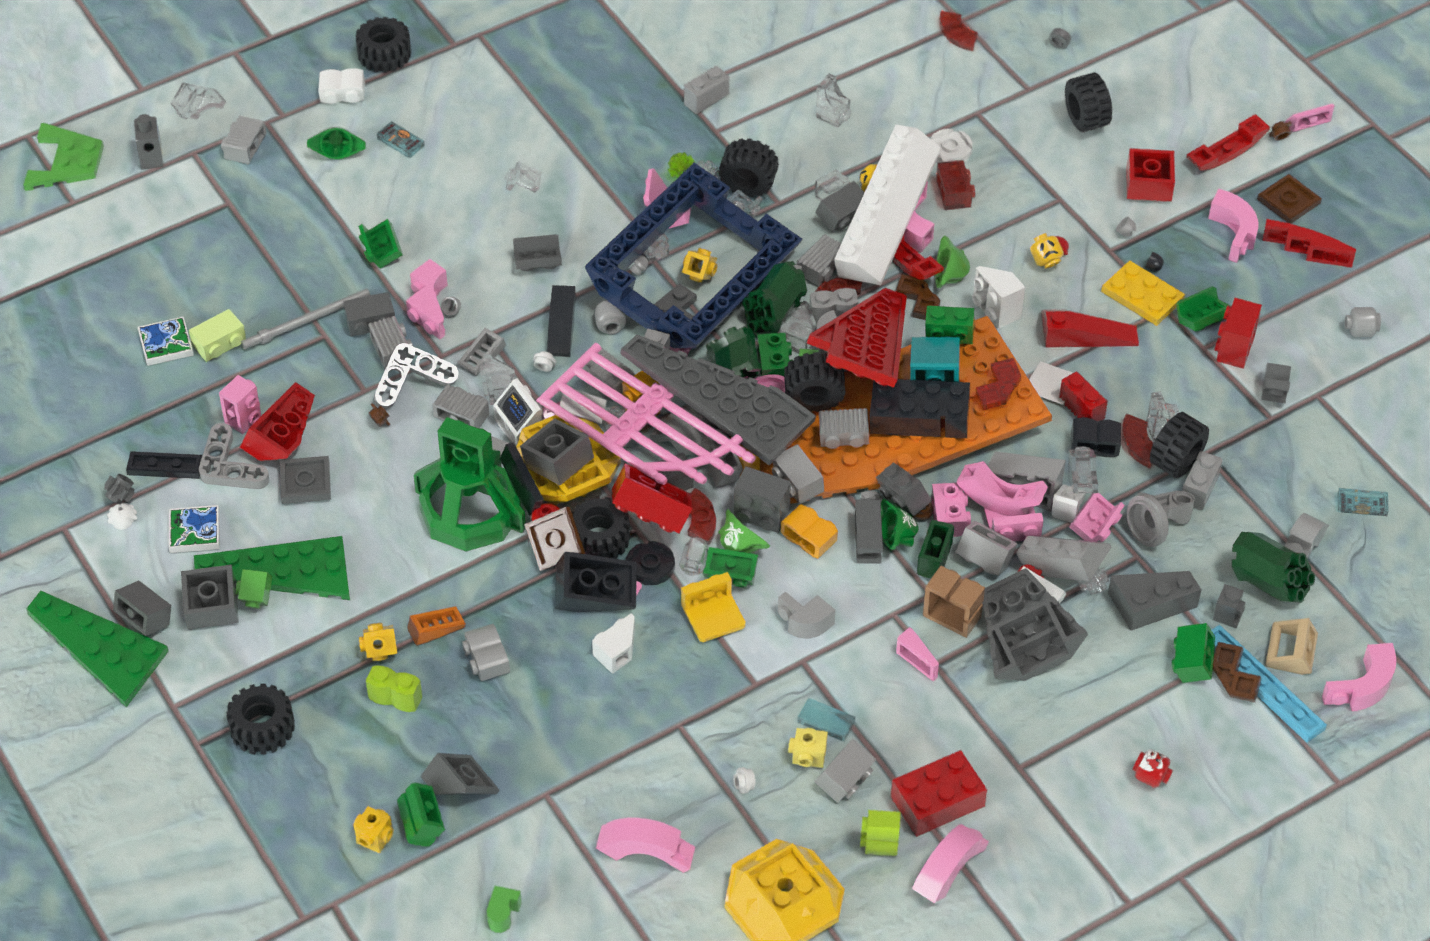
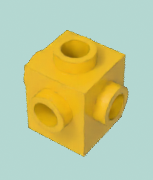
(693, 261)
(378, 632)
(373, 829)

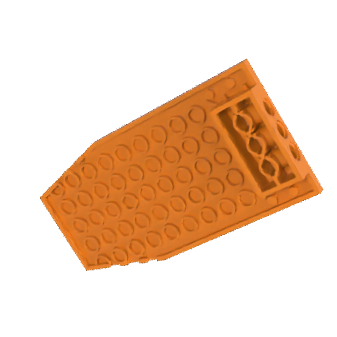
(856, 467)

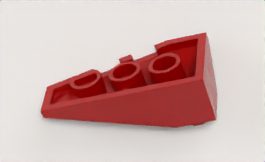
(1077, 329)
(280, 427)

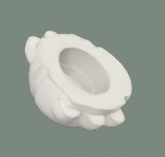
(122, 516)

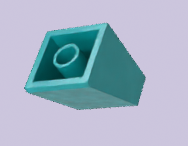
(935, 358)

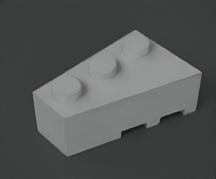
(1028, 469)

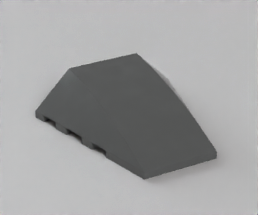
(1027, 628)

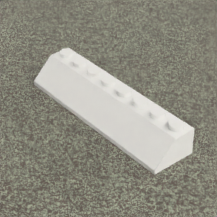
(887, 206)

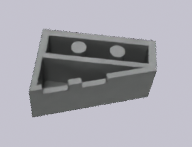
(1153, 596)

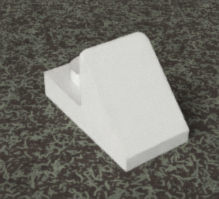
(1066, 503)

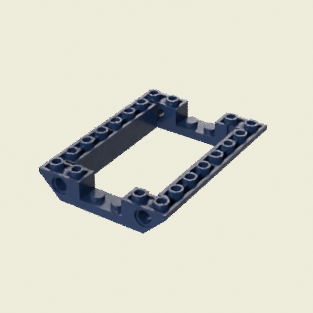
(710, 195)

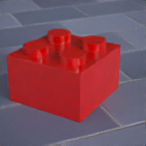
(1150, 174)
(1237, 332)

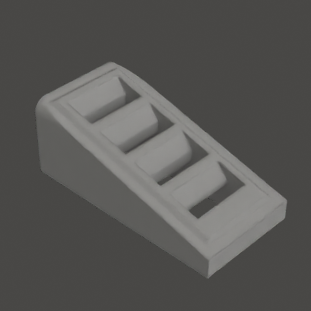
(484, 337)

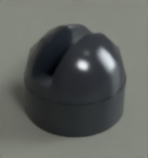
(1155, 262)

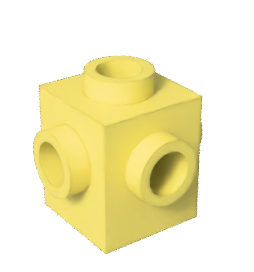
(808, 747)

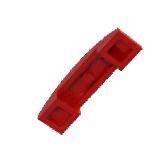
(1231, 146)
(914, 263)

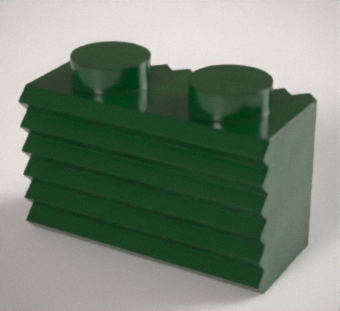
(935, 548)

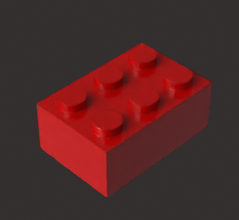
(650, 500)
(938, 793)

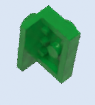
(380, 243)
(1201, 309)
(739, 565)

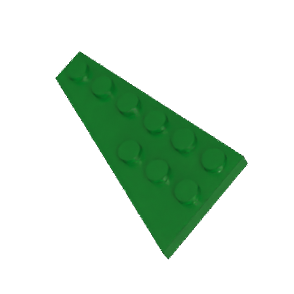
(295, 566)
(104, 648)

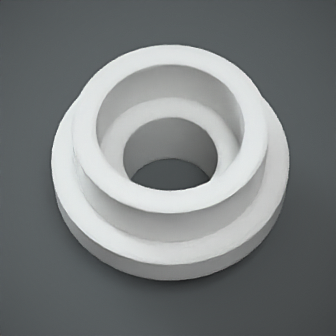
(544, 361)
(744, 780)

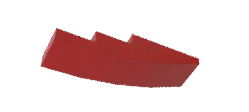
(1316, 245)

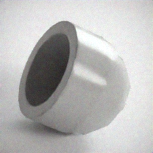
(1126, 226)
(447, 304)

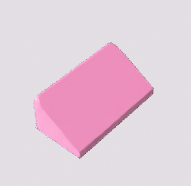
(1311, 117)

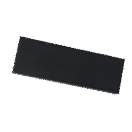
(163, 465)
(521, 478)

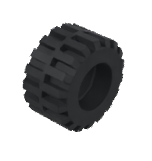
(383, 44)
(1088, 102)
(748, 167)
(814, 382)
(1179, 444)
(602, 514)
(257, 702)

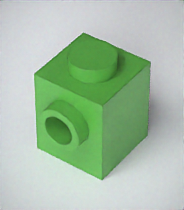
(254, 588)

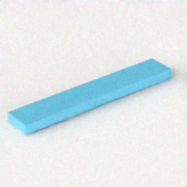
(1275, 693)

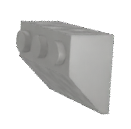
(1063, 556)

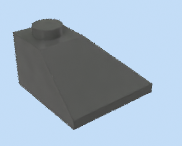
(457, 776)

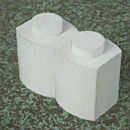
(341, 86)

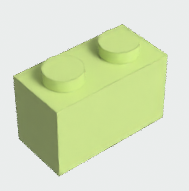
(217, 335)

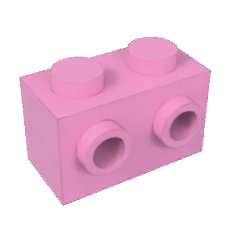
(240, 404)
(949, 506)

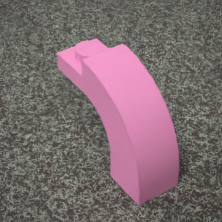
(1240, 217)
(919, 230)
(998, 495)
(1369, 689)
(647, 837)
(947, 861)

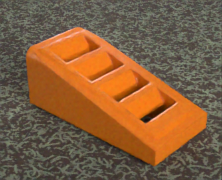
(419, 624)

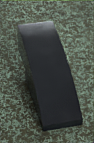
(561, 320)

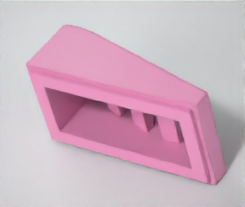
(917, 654)

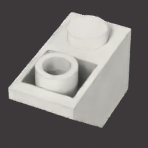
(616, 644)

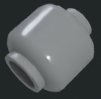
(609, 318)
(1363, 322)

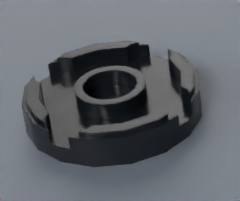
(654, 562)

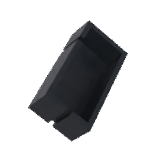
(919, 406)

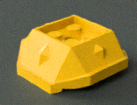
(590, 477)
(776, 915)

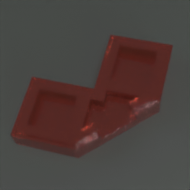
(998, 393)

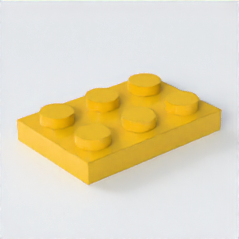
(1142, 292)

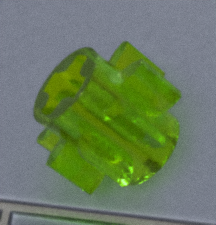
(679, 164)

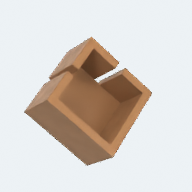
(953, 601)

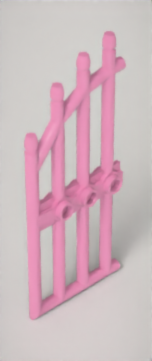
(636, 417)

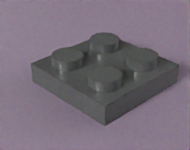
(305, 479)

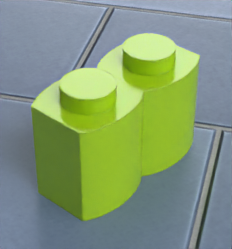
(394, 688)
(880, 832)

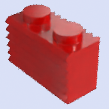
(1082, 397)

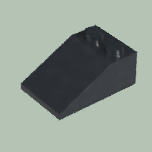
(594, 583)

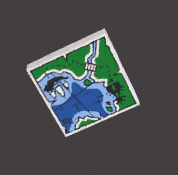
(165, 341)
(194, 529)

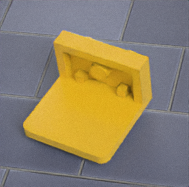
(712, 607)

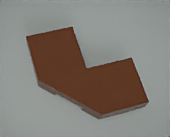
(919, 291)
(1237, 683)

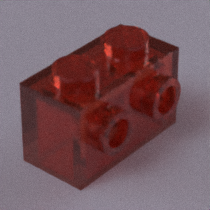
(955, 185)

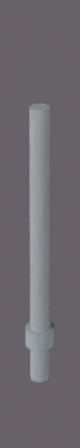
(266, 335)

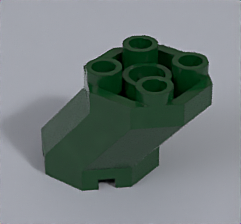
(775, 298)
(735, 352)
(1272, 567)

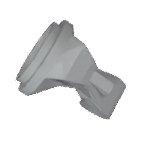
(1149, 515)

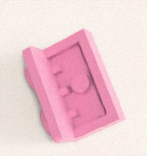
(1096, 518)

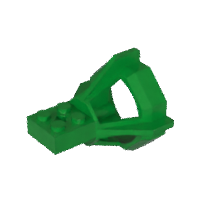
(467, 466)

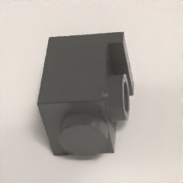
(1229, 606)

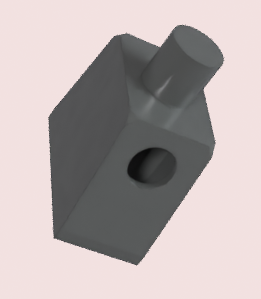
(148, 132)

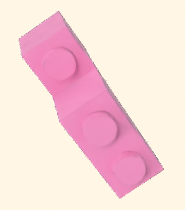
(423, 306)

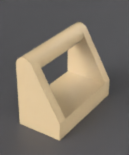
(1305, 645)

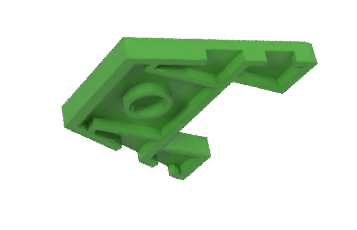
(74, 160)

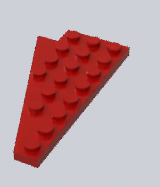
(866, 337)

